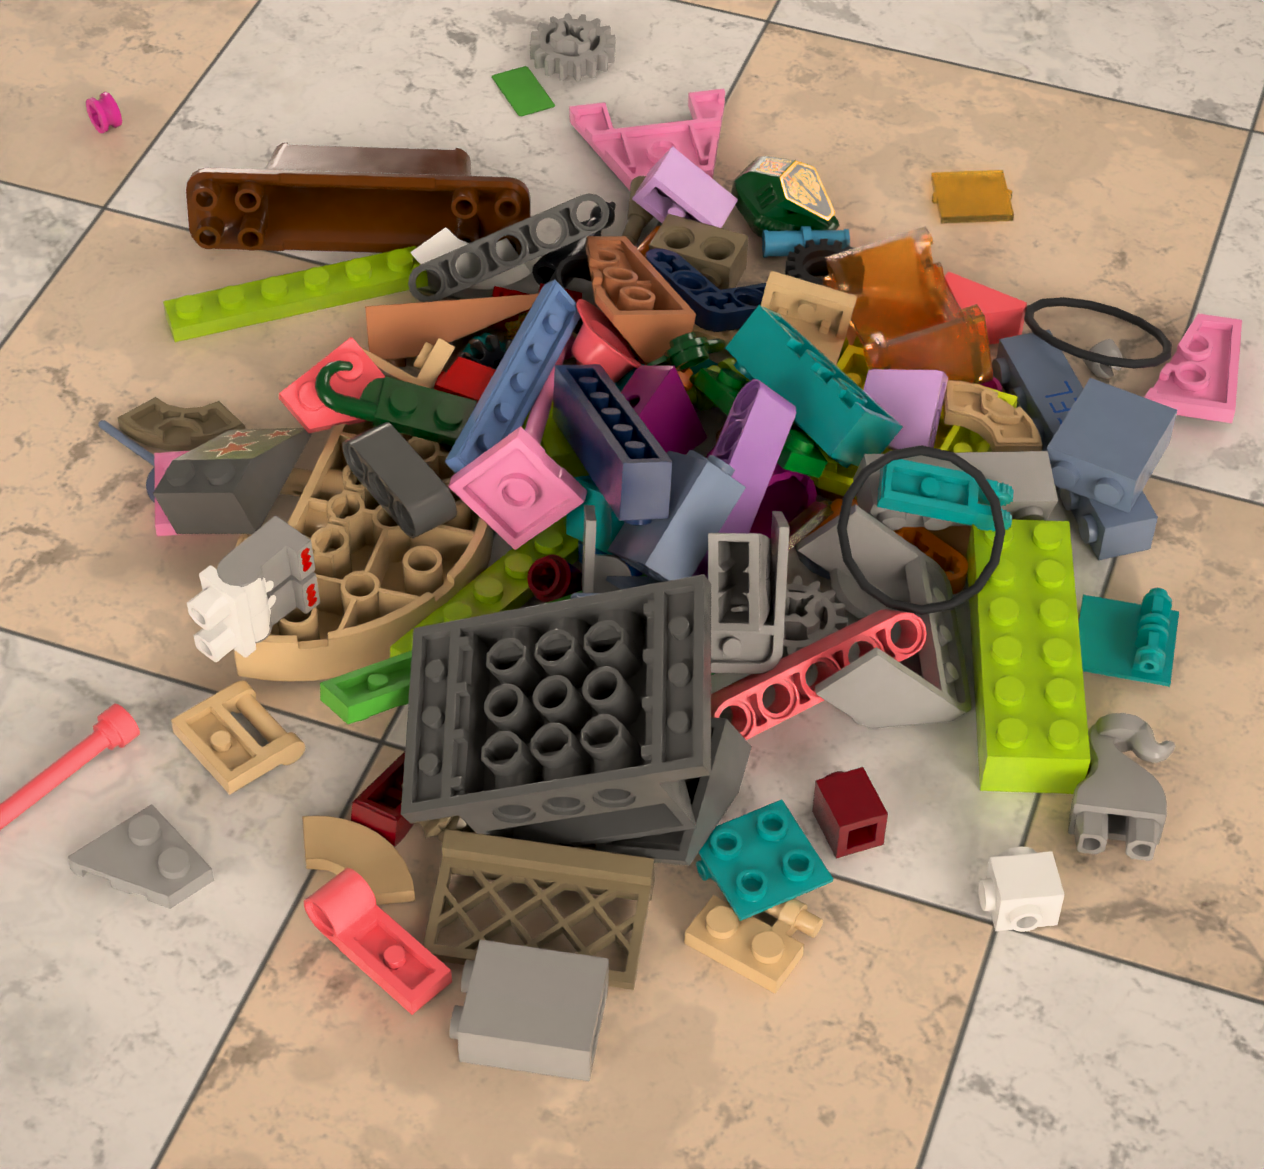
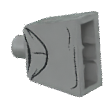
(739, 580)

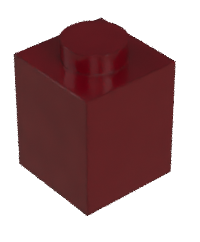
(849, 812)

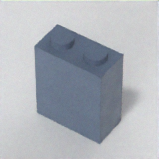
(1110, 444)
(699, 505)

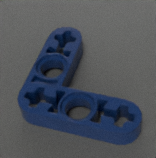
(714, 308)

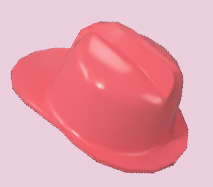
(602, 343)

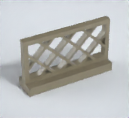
(543, 866)

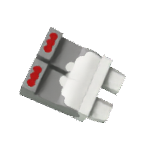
(254, 590)

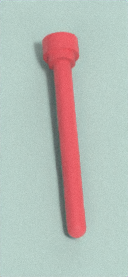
(113, 729)

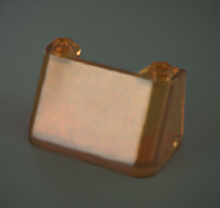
(908, 312)

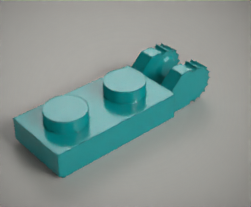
(940, 494)

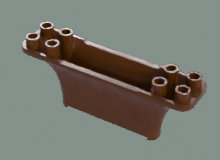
(351, 200)

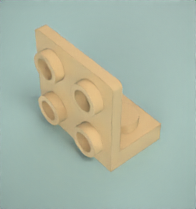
(429, 361)

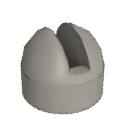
(1106, 348)

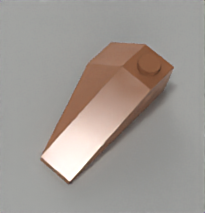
(636, 296)
(403, 329)

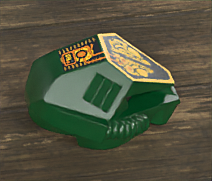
(776, 185)

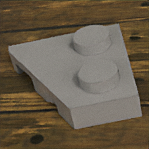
(146, 859)

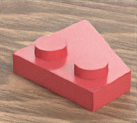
(302, 397)

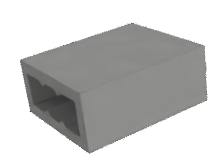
(531, 1009)

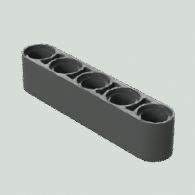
(531, 247)

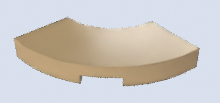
(1003, 426)
(343, 844)

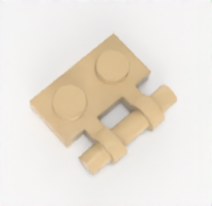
(751, 946)

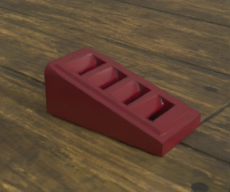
(381, 802)

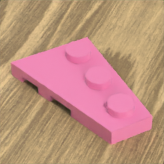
(1203, 371)

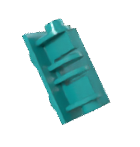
(1129, 637)
(761, 860)

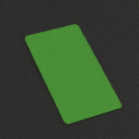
(523, 91)

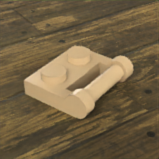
(226, 746)

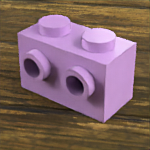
(683, 192)

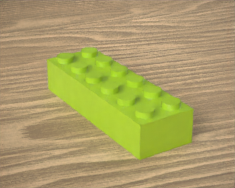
(1028, 661)

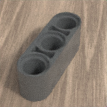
(399, 480)

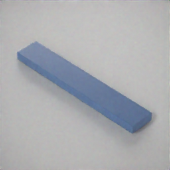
(519, 375)

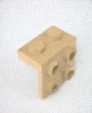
(812, 309)

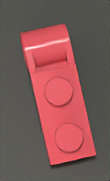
(375, 942)

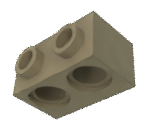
(709, 249)

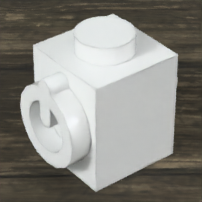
(1022, 890)

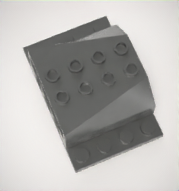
(564, 716)

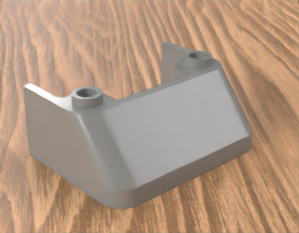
(730, 650)
(876, 686)

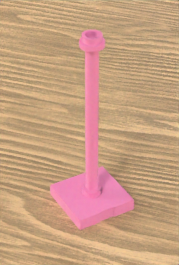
(517, 482)

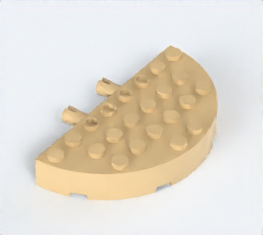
(367, 569)

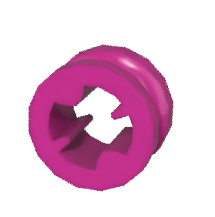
(103, 112)

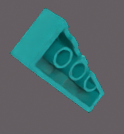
(825, 398)

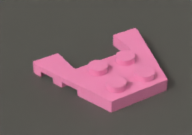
(637, 149)

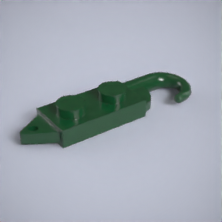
(404, 405)

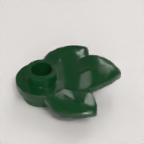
(688, 351)

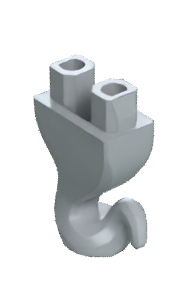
(1119, 795)

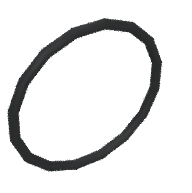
(1091, 356)
(996, 513)

